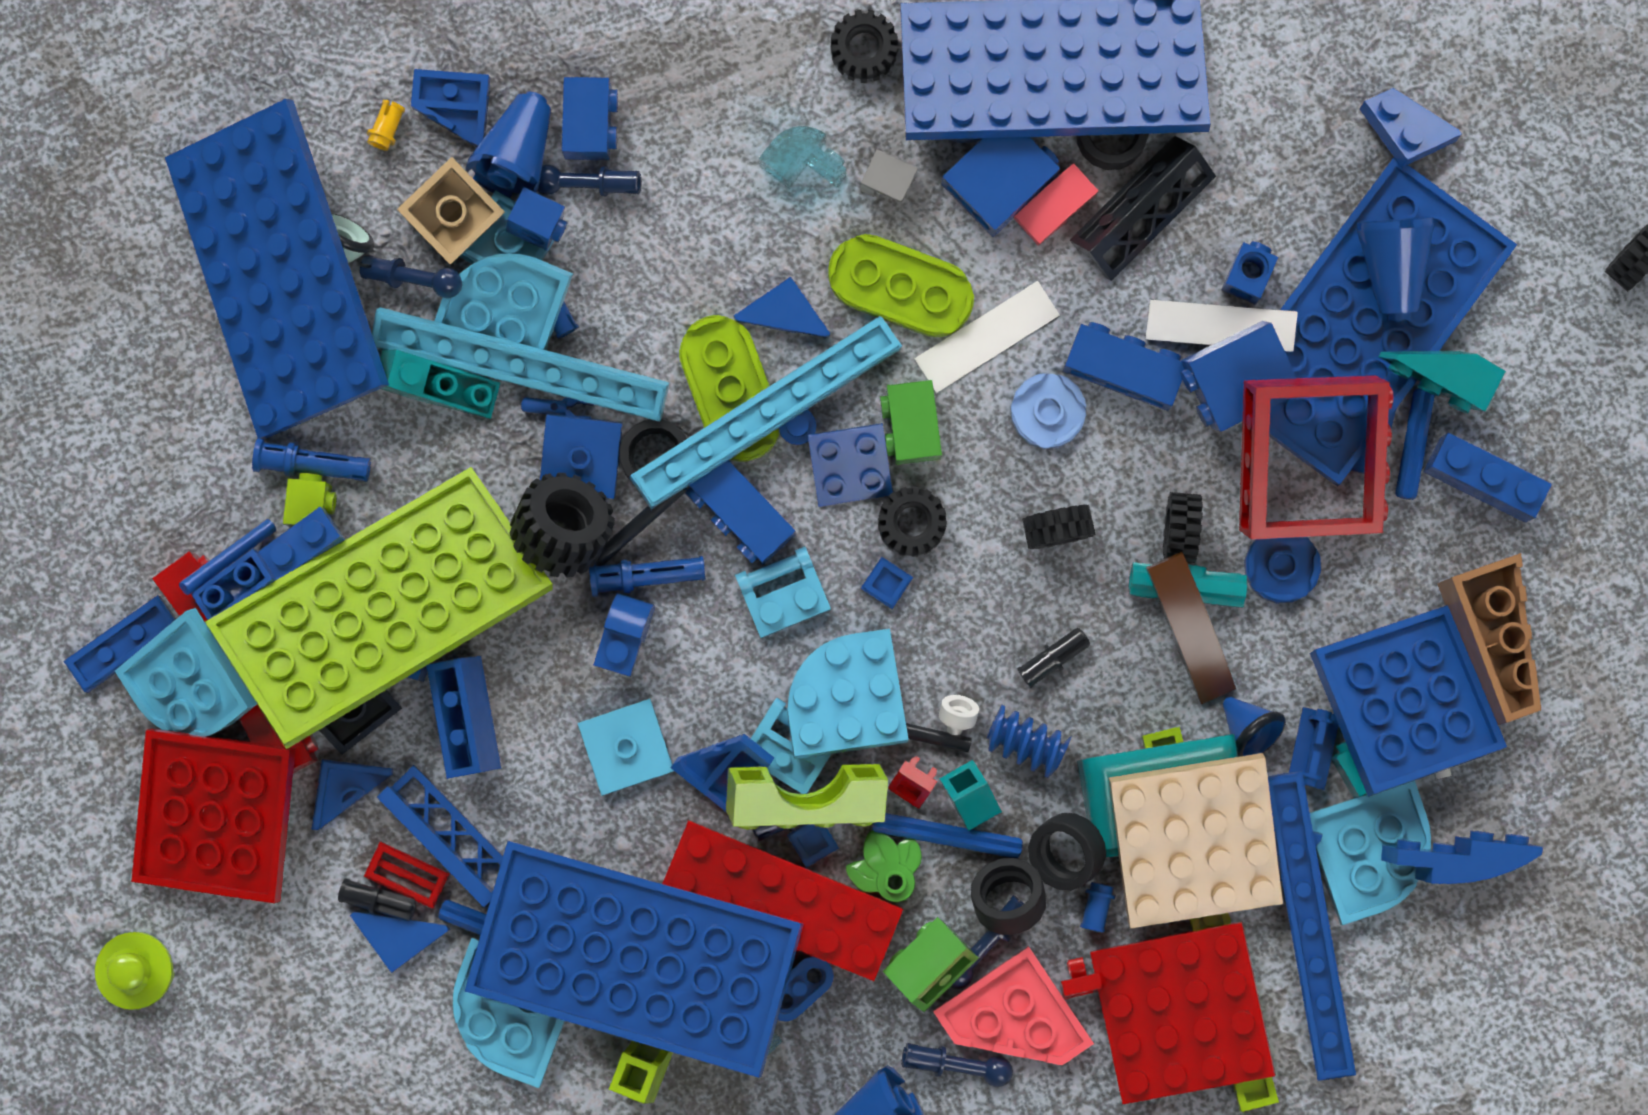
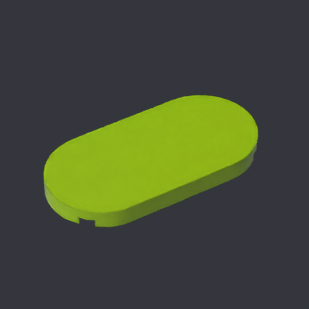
(901, 285)
(724, 373)

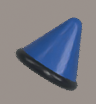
(1253, 726)

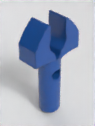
(554, 407)

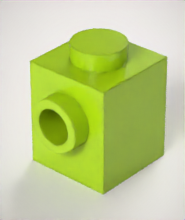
(305, 496)

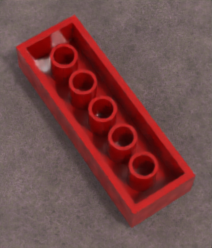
(838, 920)

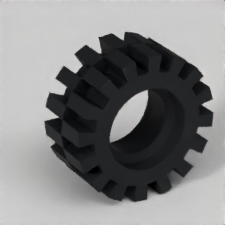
(858, 24)
(1631, 262)
(918, 499)
(1183, 525)
(1058, 526)

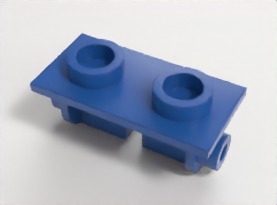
(1314, 746)

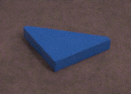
(784, 310)
(342, 786)
(397, 939)

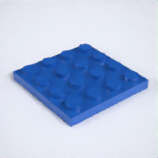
(1408, 700)

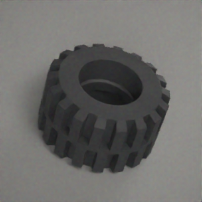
(547, 543)

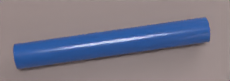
(227, 557)

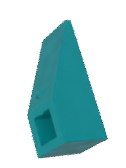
(1459, 375)
(438, 384)

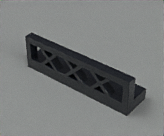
(1140, 200)

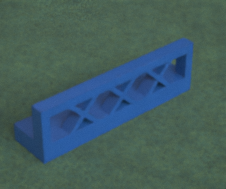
(432, 839)

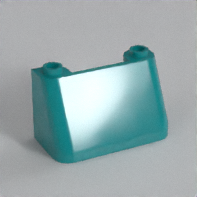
(1096, 771)

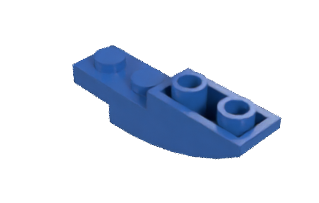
(260, 568)
(1466, 860)

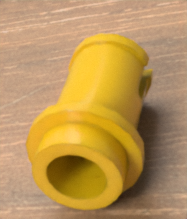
(385, 125)

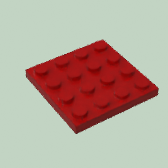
(213, 815)
(1183, 1013)

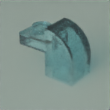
(797, 149)

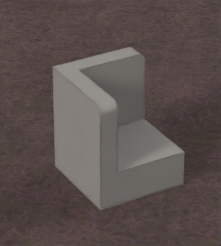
(888, 177)

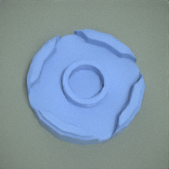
(1048, 410)

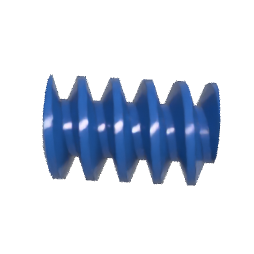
(1026, 741)

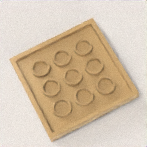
(1196, 840)

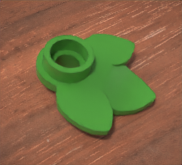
(884, 861)

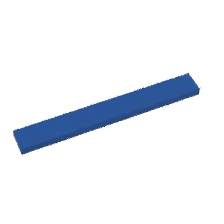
(1310, 927)

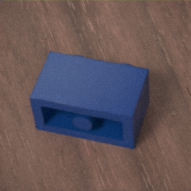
(587, 118)

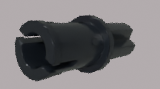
(1054, 657)
(376, 900)

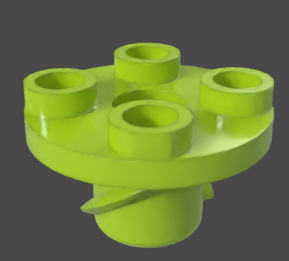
(134, 970)

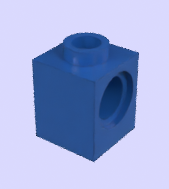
(536, 219)
(1242, 286)

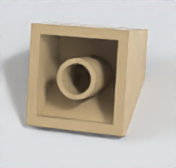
(451, 210)

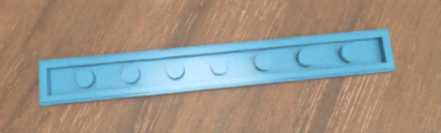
(521, 364)
(765, 412)

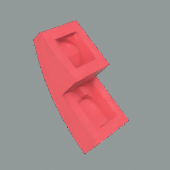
(1056, 204)

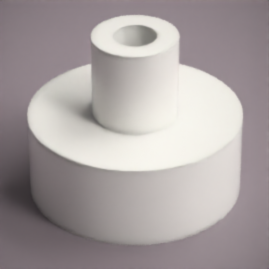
(958, 713)

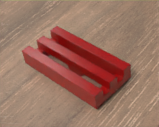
(436, 888)

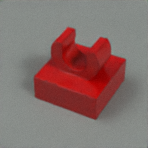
(912, 783)
(1079, 982)

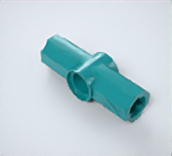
(1213, 586)

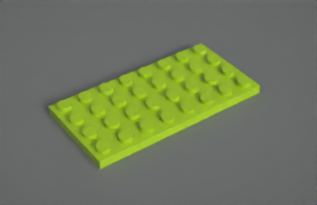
(377, 607)

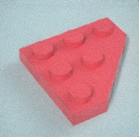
(1015, 1014)

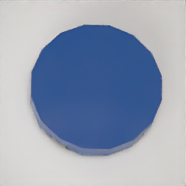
(1282, 568)

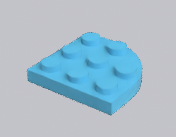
(508, 299)
(186, 680)
(847, 697)
(1353, 849)
(503, 1035)

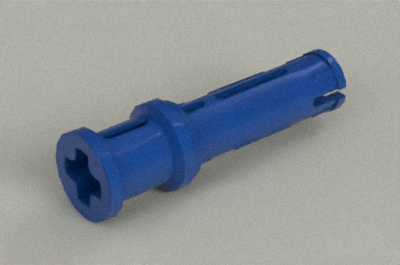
(292, 459)
(627, 576)

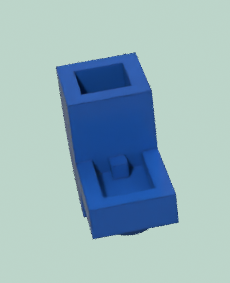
(623, 634)

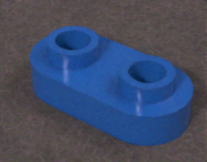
(802, 990)

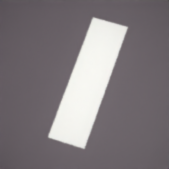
(1213, 323)
(987, 336)

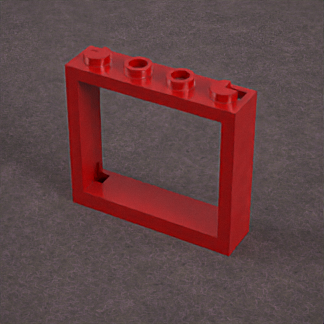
(1255, 455)

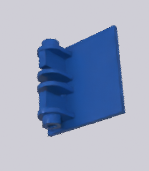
(850, 464)

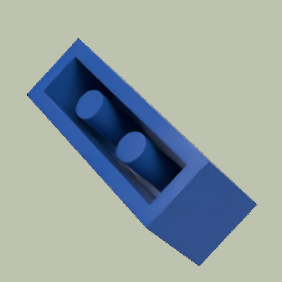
(1125, 366)
(1487, 478)
(741, 511)
(463, 716)

